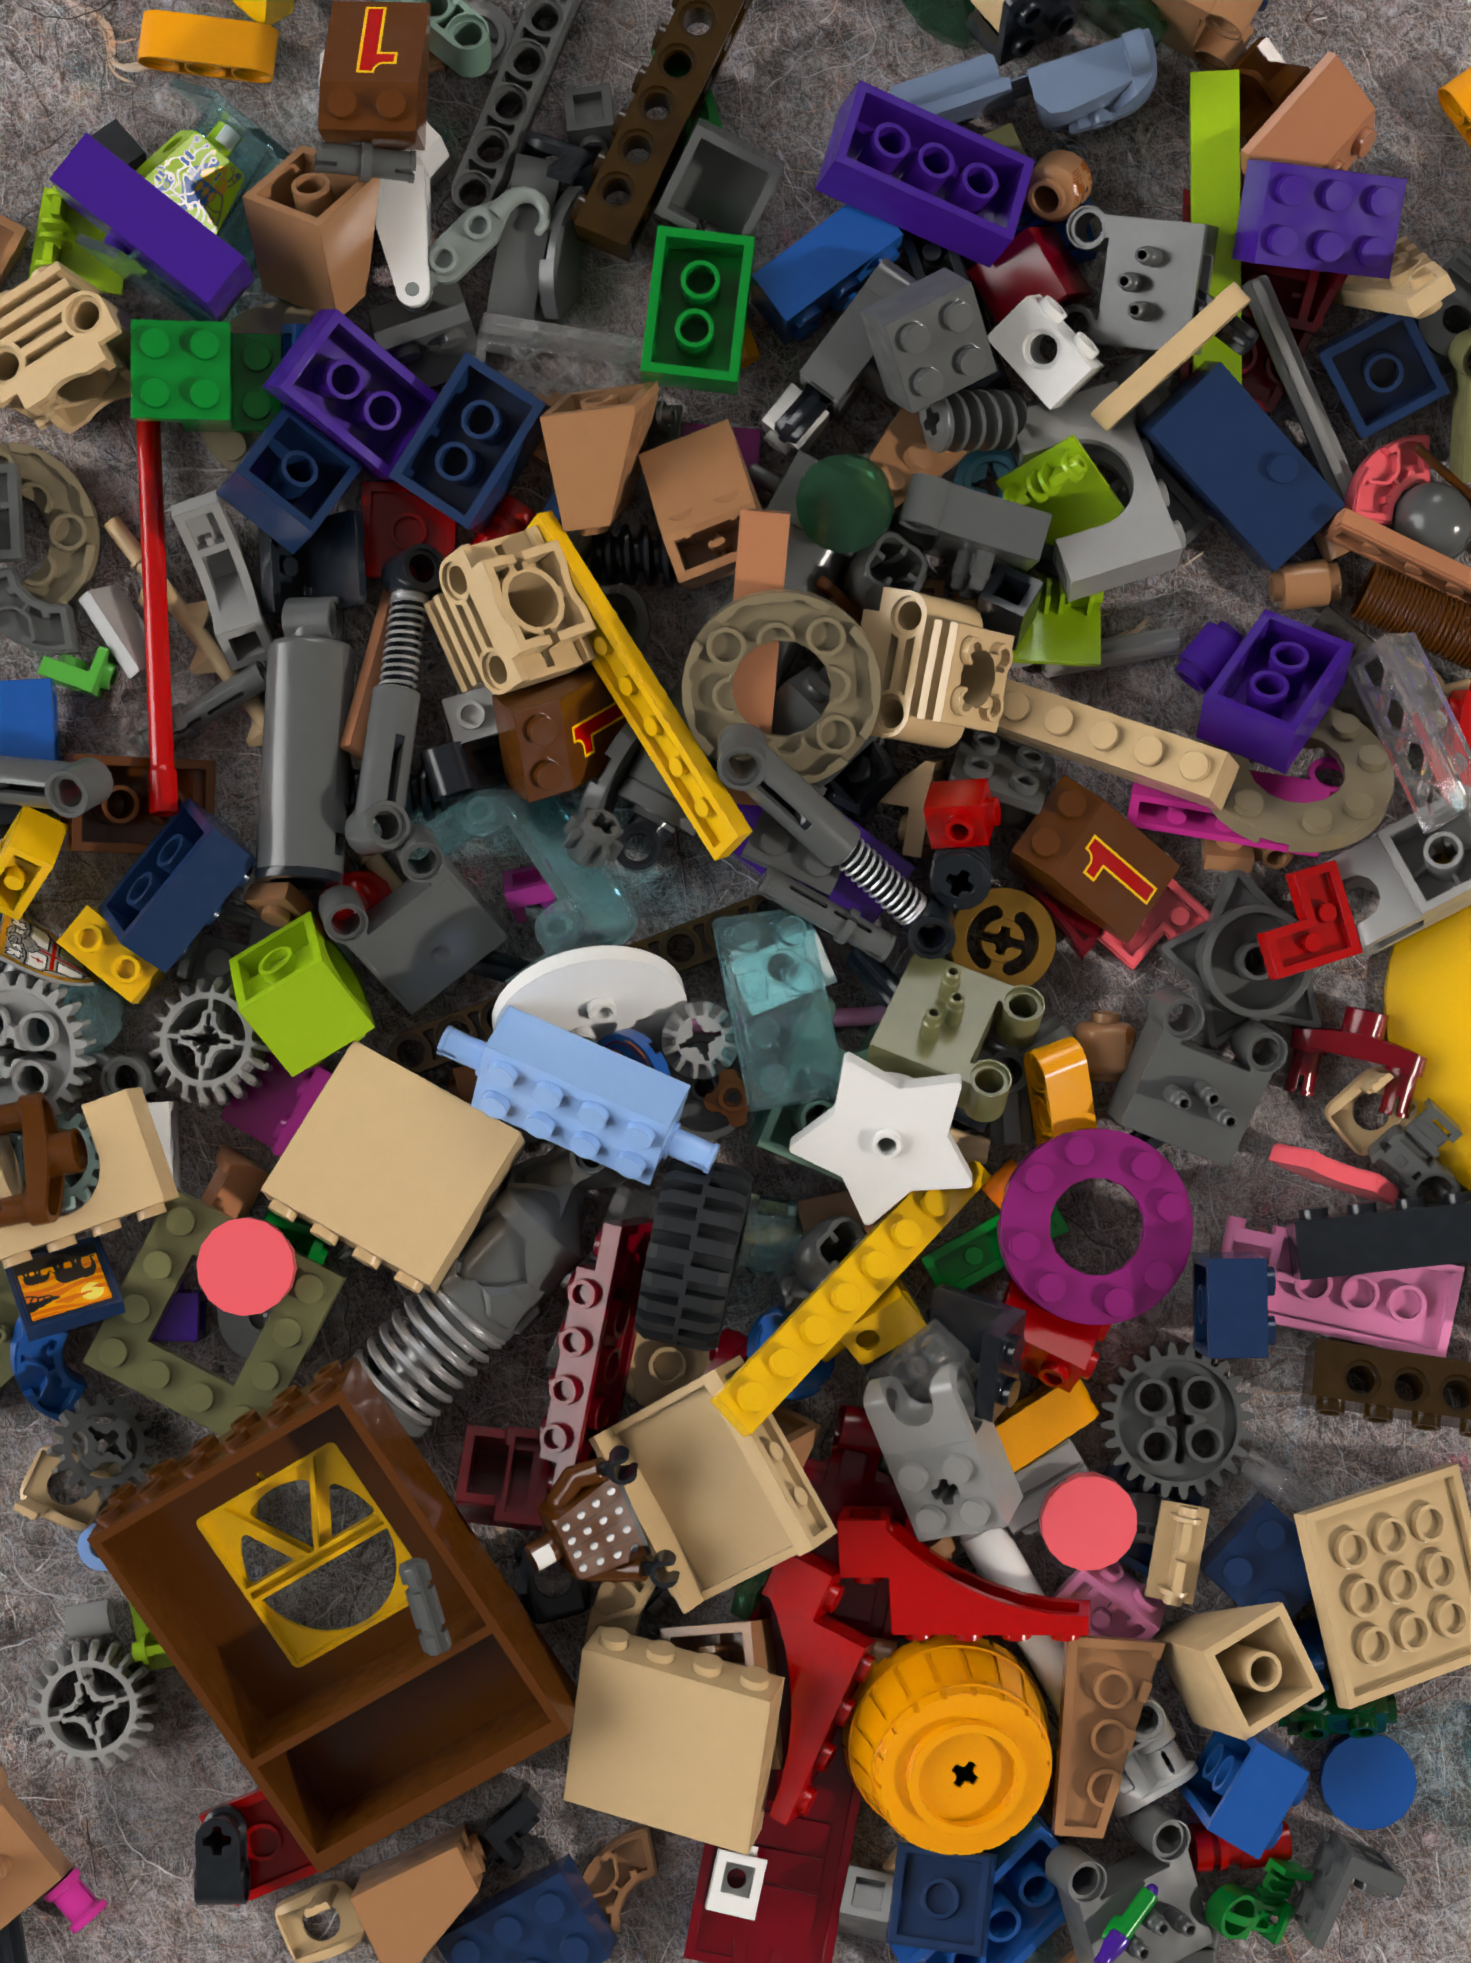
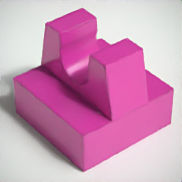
(524, 888)

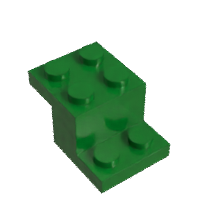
(202, 375)

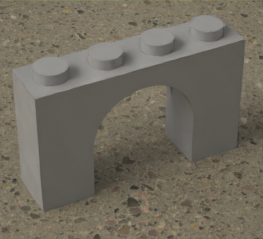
(1143, 536)

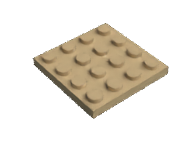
(1391, 1583)

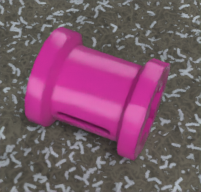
(75, 1900)

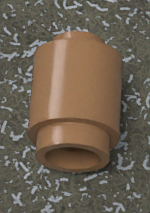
(1305, 584)

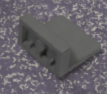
(1335, 1867)

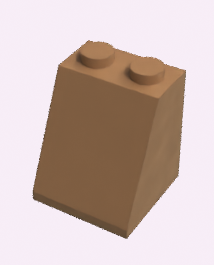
(312, 233)
(595, 451)
(419, 1894)

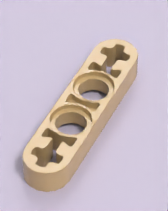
(1170, 357)

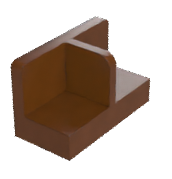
(1263, 85)

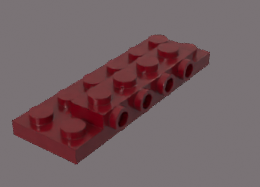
(595, 1345)

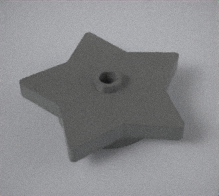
(1214, 963)

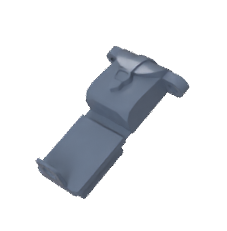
(1068, 92)

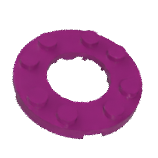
(1027, 1242)

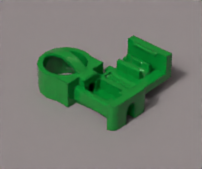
(1255, 1911)

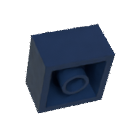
(1382, 371)
(289, 479)
(1232, 1304)
(1259, 1558)

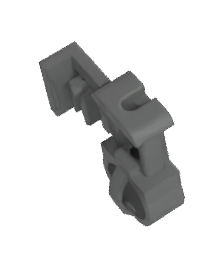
(1415, 1152)

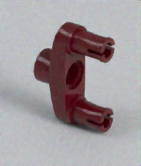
(1358, 1038)

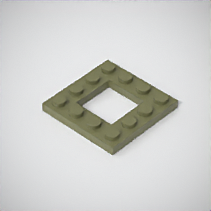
(130, 1356)

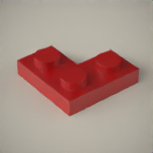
(1323, 927)

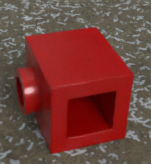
(960, 813)

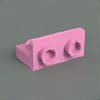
(1116, 1602)

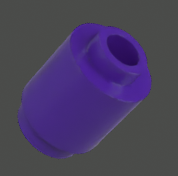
(1207, 655)

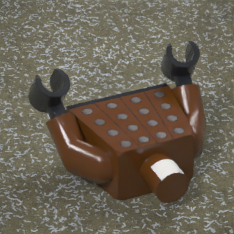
(596, 1528)

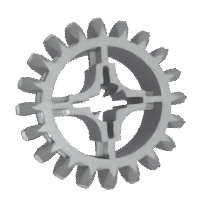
(211, 1060)
(95, 1723)

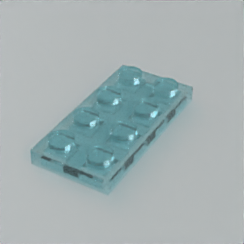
(778, 1008)

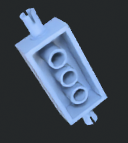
(579, 1095)

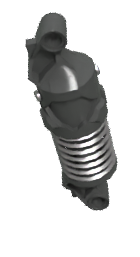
(492, 1290)

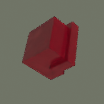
(1030, 266)
(502, 1478)

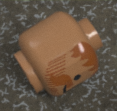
(1058, 186)
(1106, 1044)

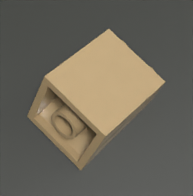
(1239, 1668)

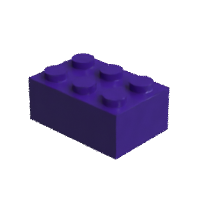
(1319, 219)
(352, 391)
(1274, 691)

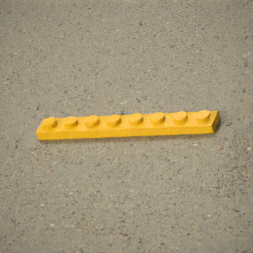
(651, 711)
(839, 1303)

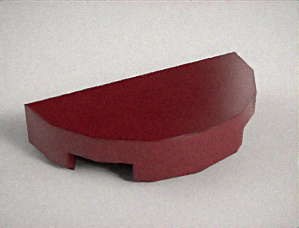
(1073, 927)

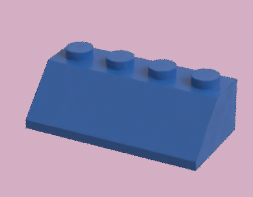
(1023, 1902)

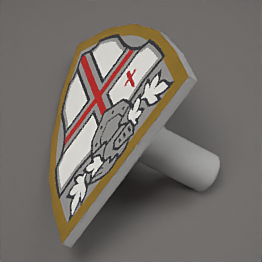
(35, 951)

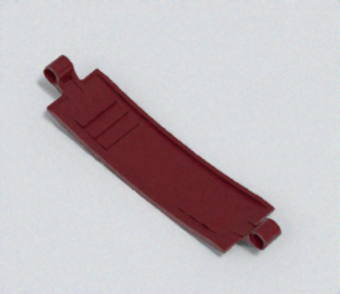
(812, 1853)

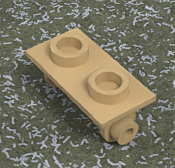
(1177, 1553)

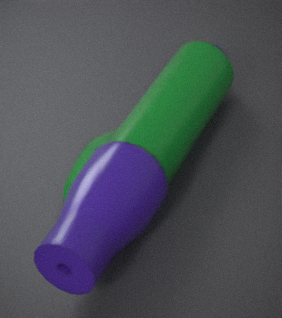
(1123, 1927)

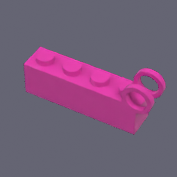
(1174, 815)

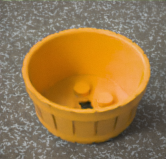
(941, 1708)

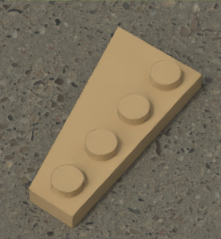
(1412, 290)

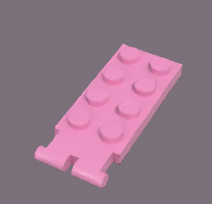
(1383, 1309)

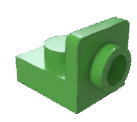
(72, 672)

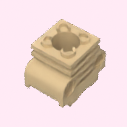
(62, 349)
(510, 614)
(935, 668)

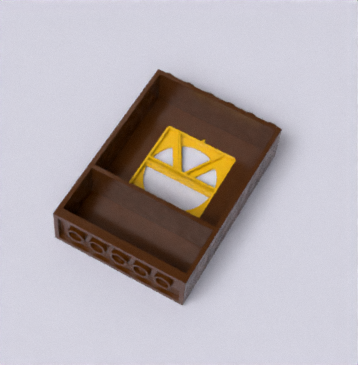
(354, 1721)

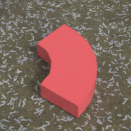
(1386, 476)
(1333, 1173)

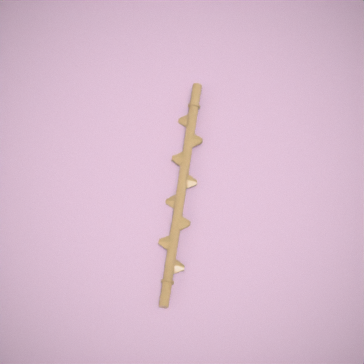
(211, 659)

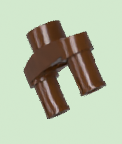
(47, 1159)

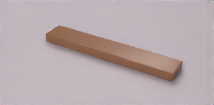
(759, 567)

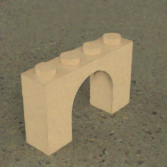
(130, 1181)

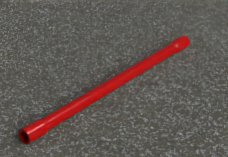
(162, 772)

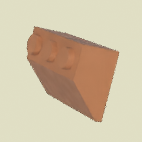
(1319, 123)

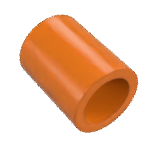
(996, 1183)

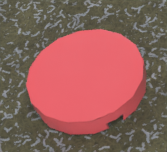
(246, 1266)
(1088, 1521)

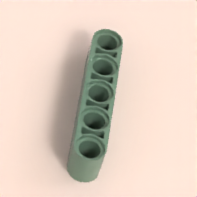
(452, 30)

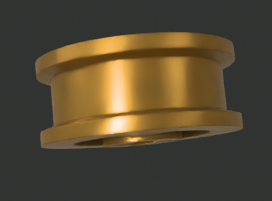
(1009, 903)

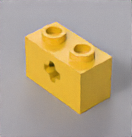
(27, 858)
(100, 951)

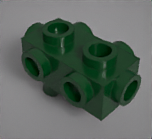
(1323, 1717)

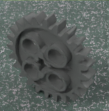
(1132, 1423)

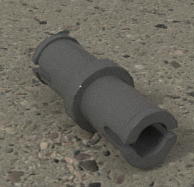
(365, 161)

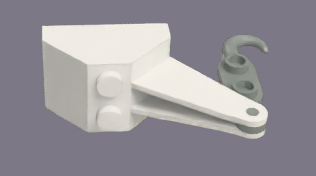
(405, 226)

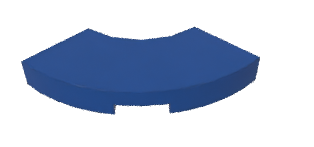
(43, 1373)

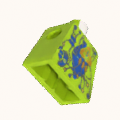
(198, 173)

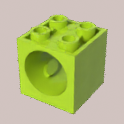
(301, 994)

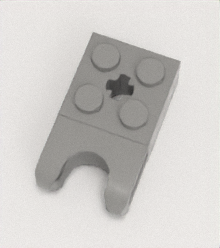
(1405, 877)
(942, 1456)

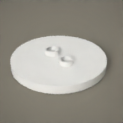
(598, 992)

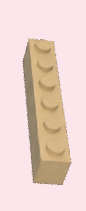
(1117, 745)

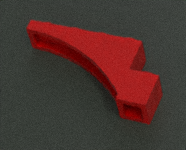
(938, 1596)
(824, 1670)

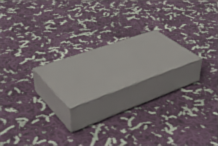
(118, 627)

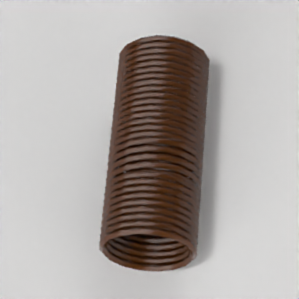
(1407, 606)

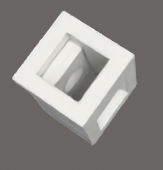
(736, 1901)

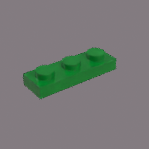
(975, 1253)

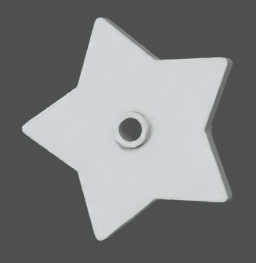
(887, 1136)

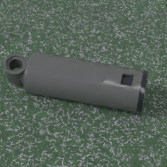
(301, 760)

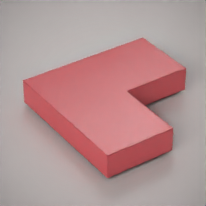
(1170, 916)

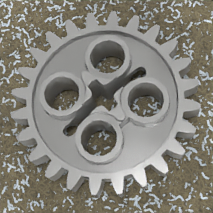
(20, 1008)

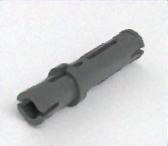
(213, 704)
(817, 909)

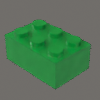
(697, 309)

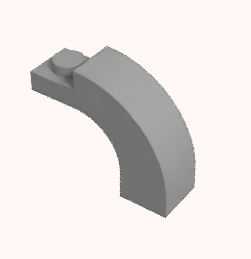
(224, 578)

